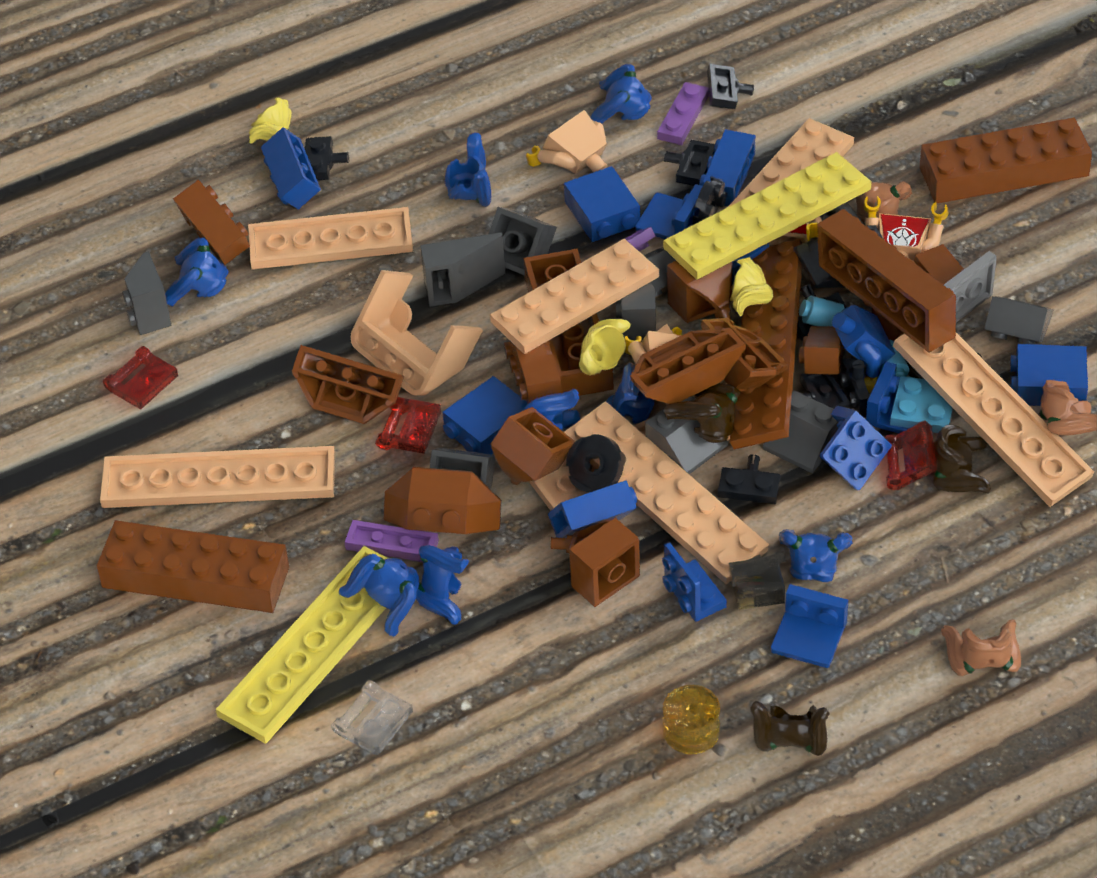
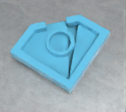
(919, 402)

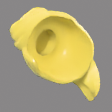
(271, 121)
(749, 286)
(603, 346)

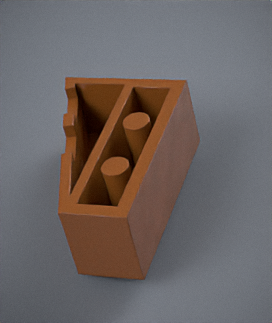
(212, 221)

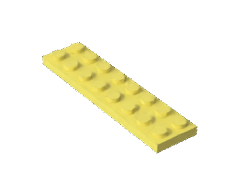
(766, 215)
(301, 657)

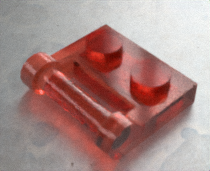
(146, 383)
(416, 428)
(917, 452)

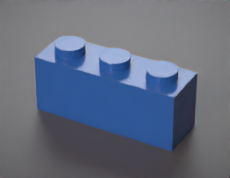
(731, 161)
(290, 168)

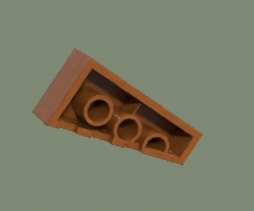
(534, 371)

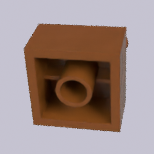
(700, 297)
(530, 446)
(601, 559)

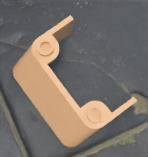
(385, 341)

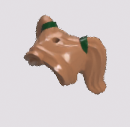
(888, 195)
(1064, 412)
(972, 653)

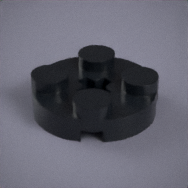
(710, 199)
(611, 463)

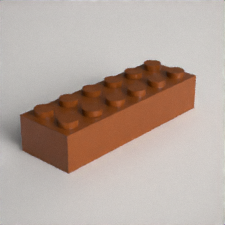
(1005, 160)
(887, 280)
(567, 345)
(193, 566)

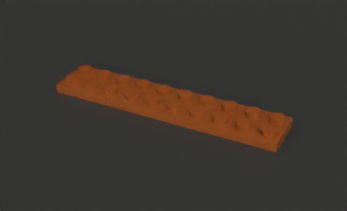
(765, 411)

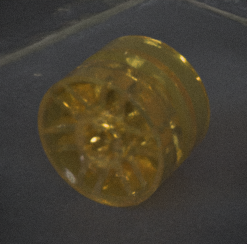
(691, 719)

